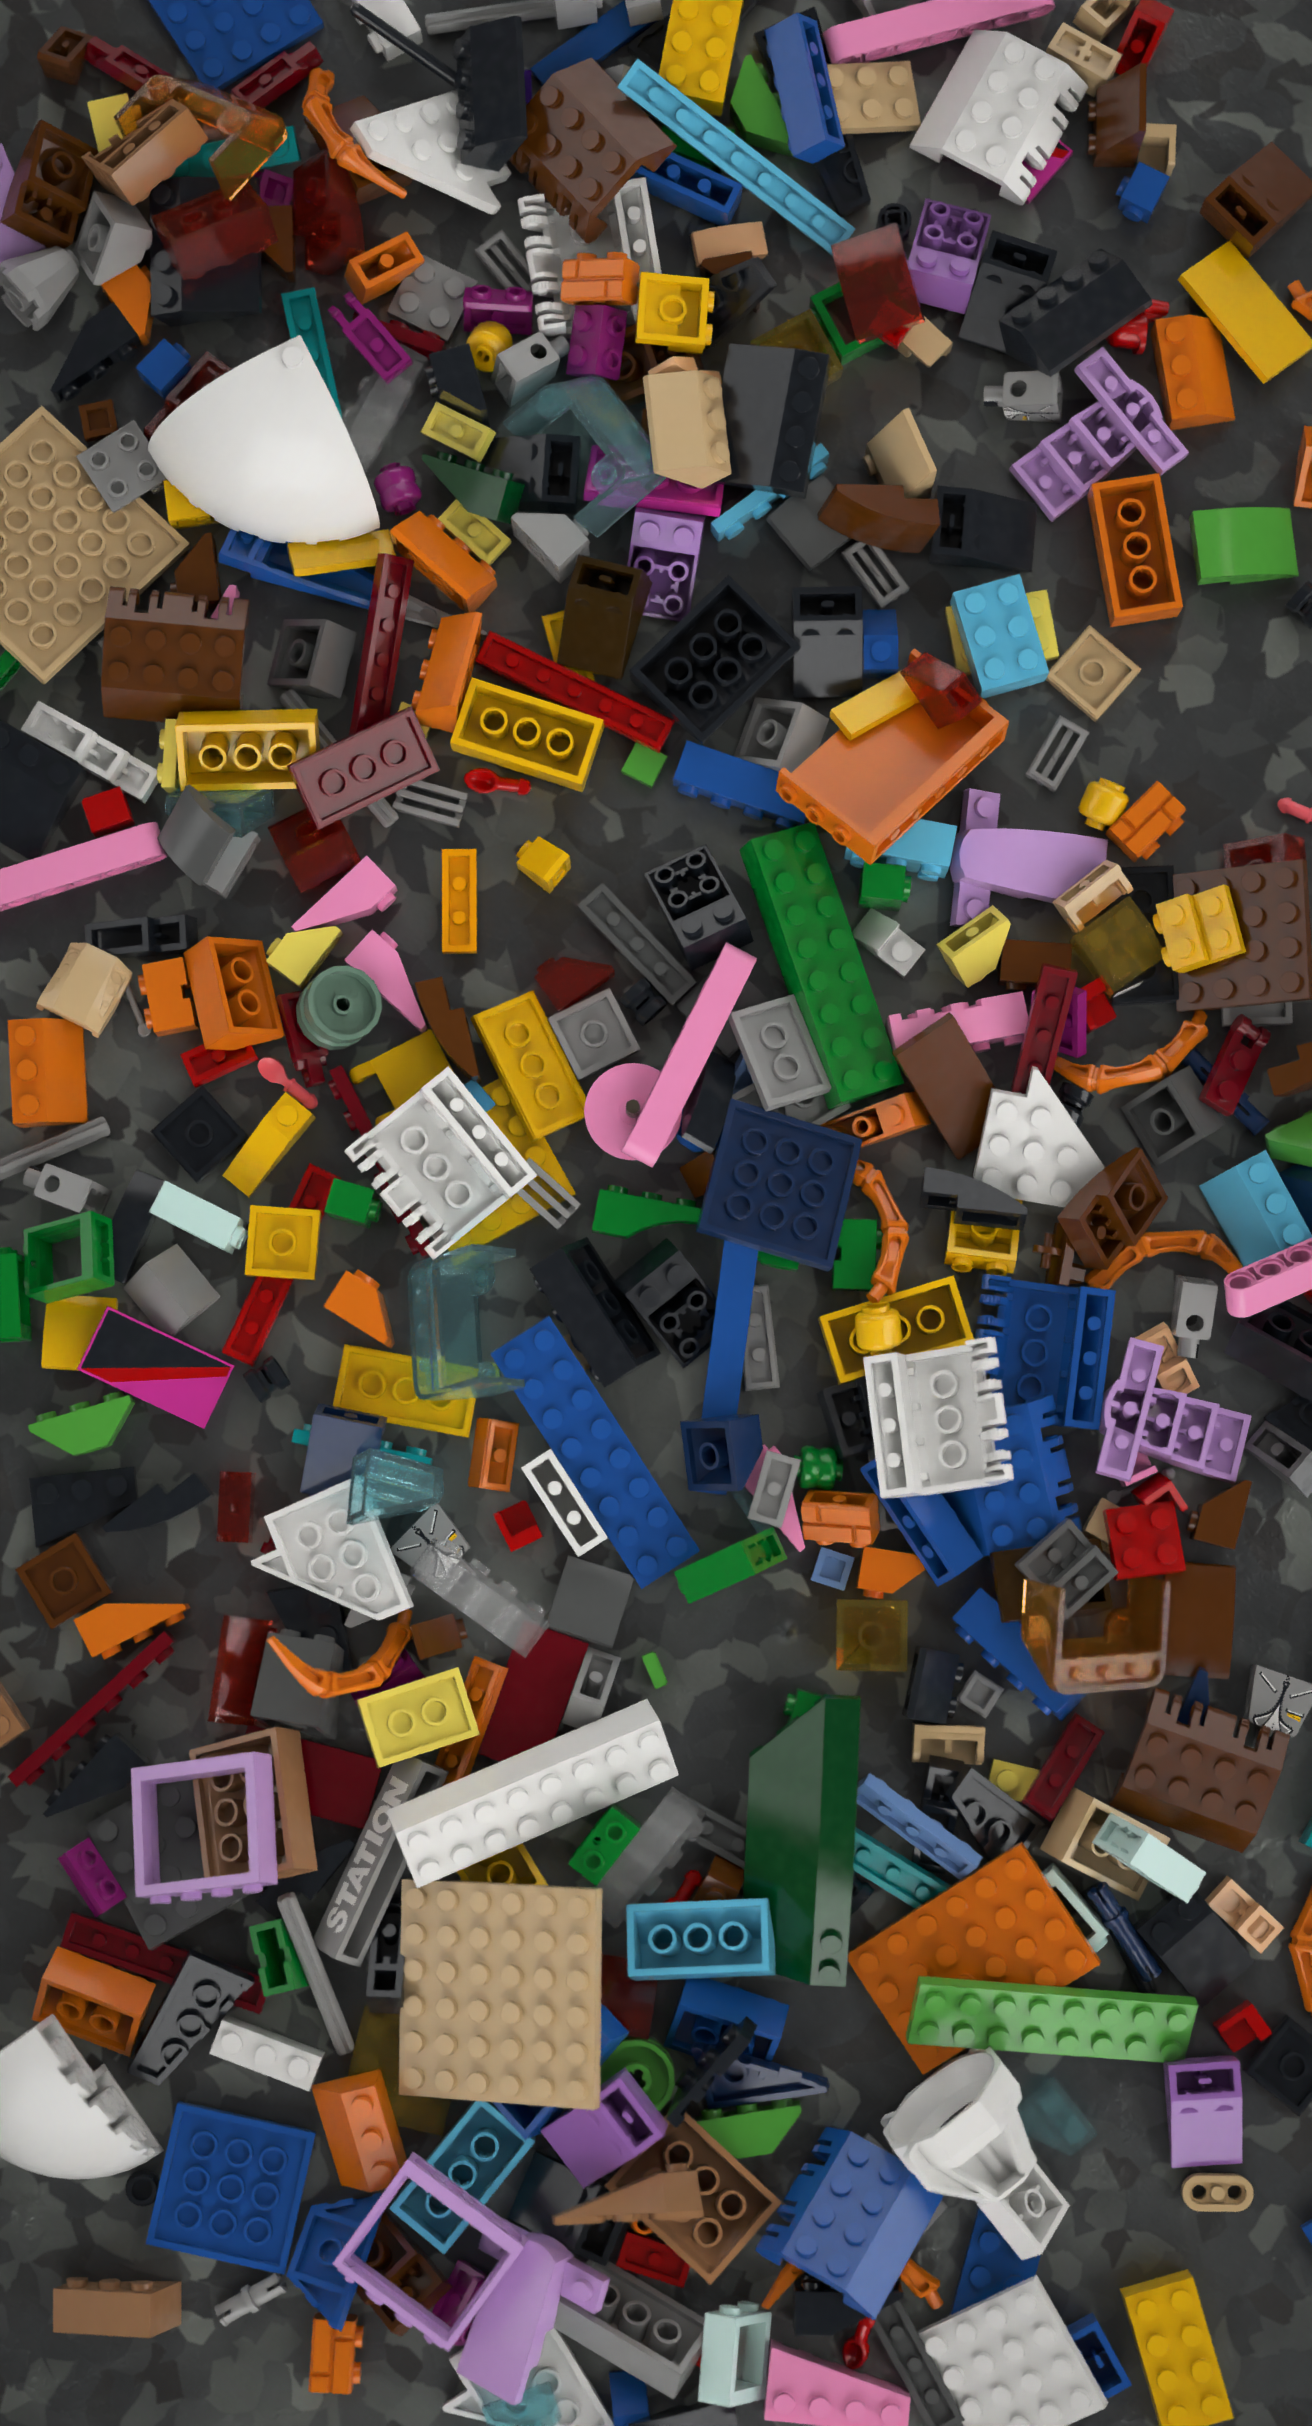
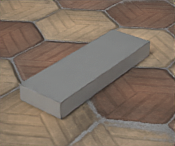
(760, 1358)

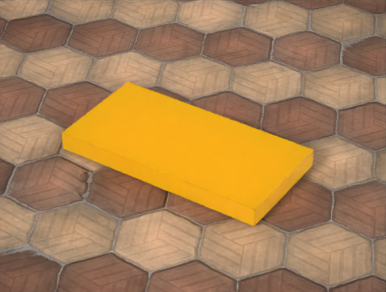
(1246, 311)
(531, 1065)
(384, 1386)

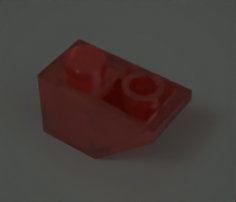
(941, 689)

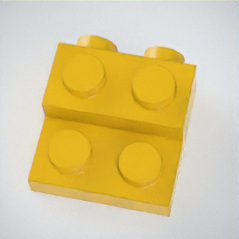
(674, 312)
(1198, 929)
(981, 1248)

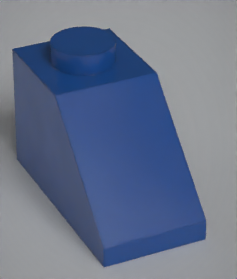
(880, 643)
(628, 2398)

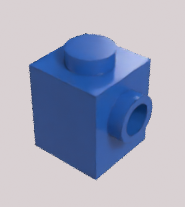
(1141, 192)
(164, 367)

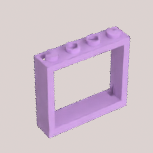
(260, 1825)
(466, 2206)

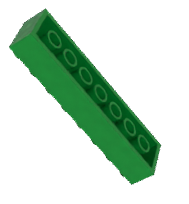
(821, 962)

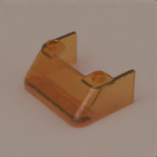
(250, 130)
(1124, 1658)

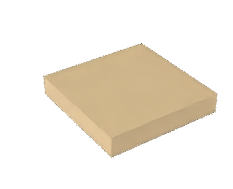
(1092, 673)

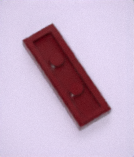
(1063, 1767)

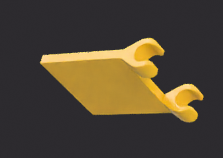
(404, 1069)

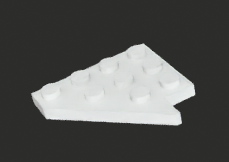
(423, 145)
(1034, 1146)
(335, 1558)
(557, 2363)

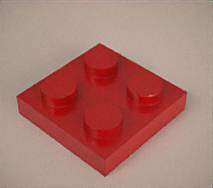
(1144, 1540)

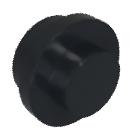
(142, 2187)

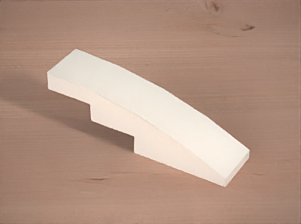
(91, 751)

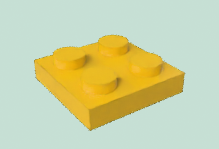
(282, 1242)

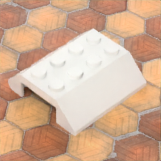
(1001, 111)
(628, 231)
(442, 1161)
(937, 1420)

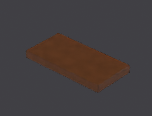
(948, 1082)

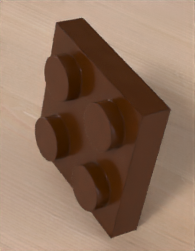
(64, 1580)

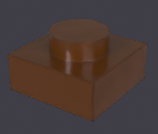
(98, 419)

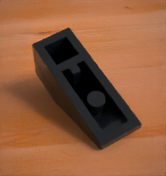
(386, 1964)

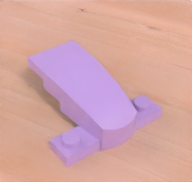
(1097, 439)
(1012, 860)
(1165, 1423)
(521, 2309)

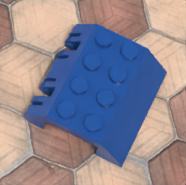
(1050, 1344)
(1025, 1508)
(852, 2219)

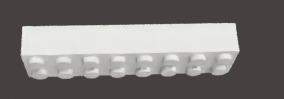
(532, 1793)

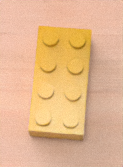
(701, 50)
(527, 734)
(243, 747)
(929, 1317)
(1176, 2351)

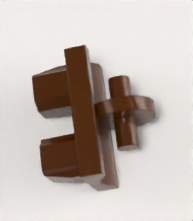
(1058, 1259)

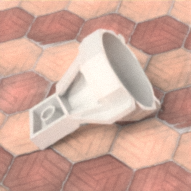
(980, 2151)

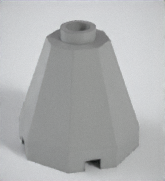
(38, 284)

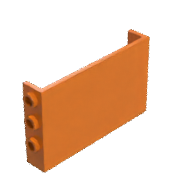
(890, 776)

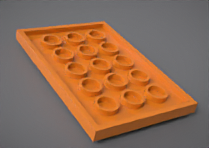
(985, 1927)

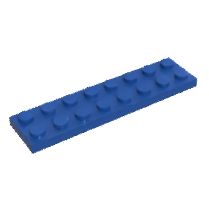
(595, 1452)

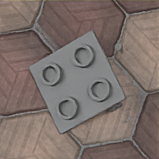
(122, 467)

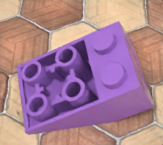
(947, 254)
(668, 552)
(1204, 2111)
(607, 2137)

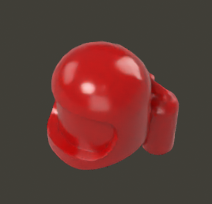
(1134, 333)

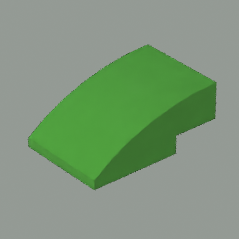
(1243, 545)

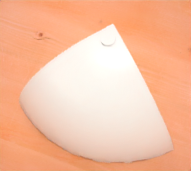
(268, 453)
(62, 2114)

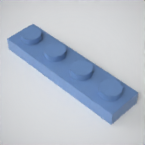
(916, 1827)

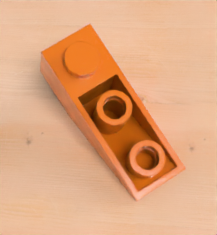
(883, 1119)
(116, 1623)

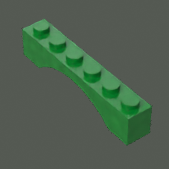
(626, 1215)

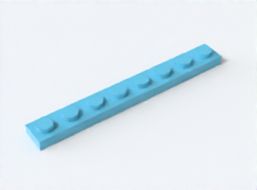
(734, 156)

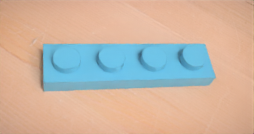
(758, 503)

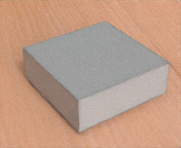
(979, 1694)

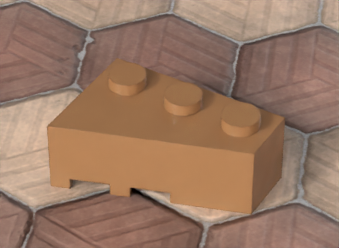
(147, 154)
(117, 2307)

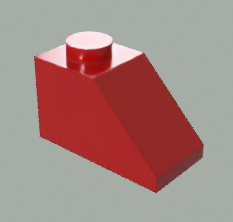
(1143, 34)

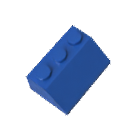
(711, 2006)

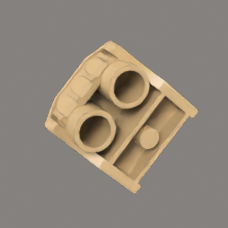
(86, 987)

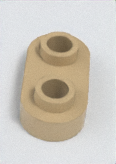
(1216, 2192)

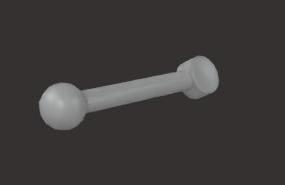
(142, 1029)
(1115, 1496)

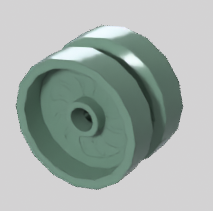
(335, 989)

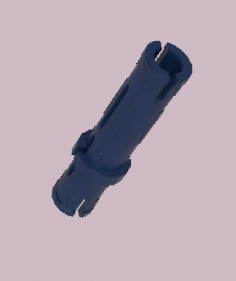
(1254, 1121)
(1116, 1918)

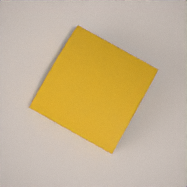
(69, 1329)

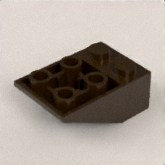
(602, 616)
(1010, 1585)

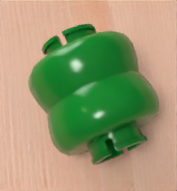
(818, 1468)

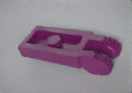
(372, 340)

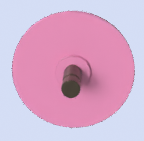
(616, 1104)

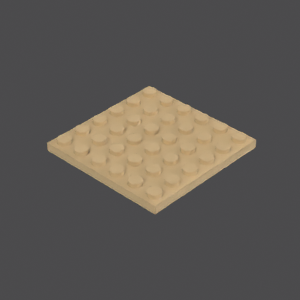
(66, 547)
(501, 1993)

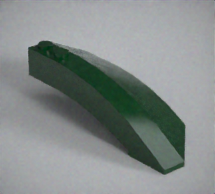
(805, 1838)

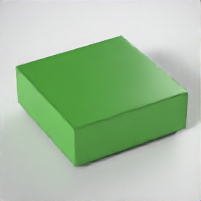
(644, 765)
(654, 1669)

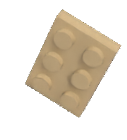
(875, 97)

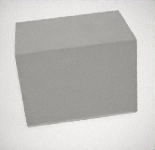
(171, 1290)

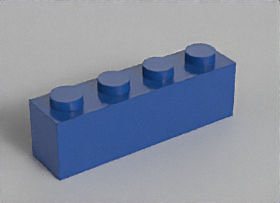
(804, 88)
(693, 188)
(734, 783)
(930, 1530)

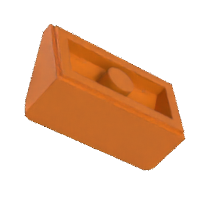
(493, 1454)

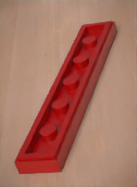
(574, 691)
(269, 1293)

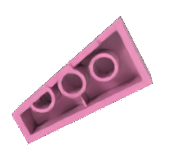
(987, 1022)
(828, 2393)

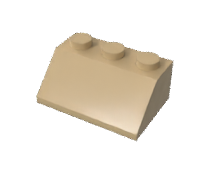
(687, 427)

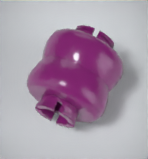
(397, 488)

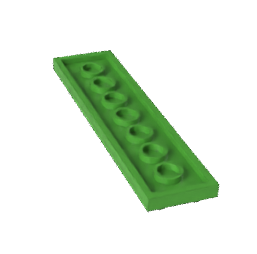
(1050, 2019)

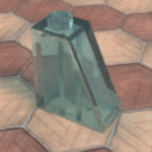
(239, 808)
(390, 1486)

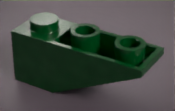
(479, 492)

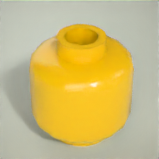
(486, 342)
(1103, 803)
(878, 1328)

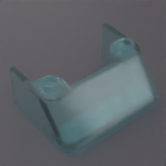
(625, 471)
(447, 1325)

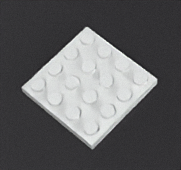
(1013, 2361)

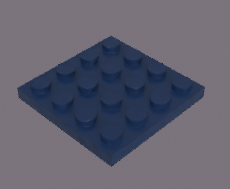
(779, 1185)

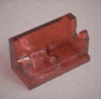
(236, 1507)

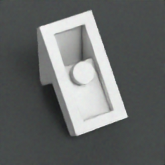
(887, 942)

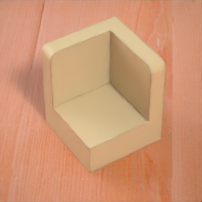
(1159, 147)
(925, 343)

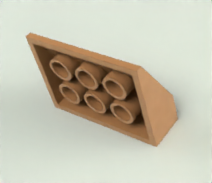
(223, 1806)
(731, 2197)

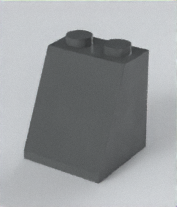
(283, 1700)

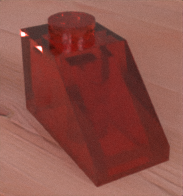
(570, 980)

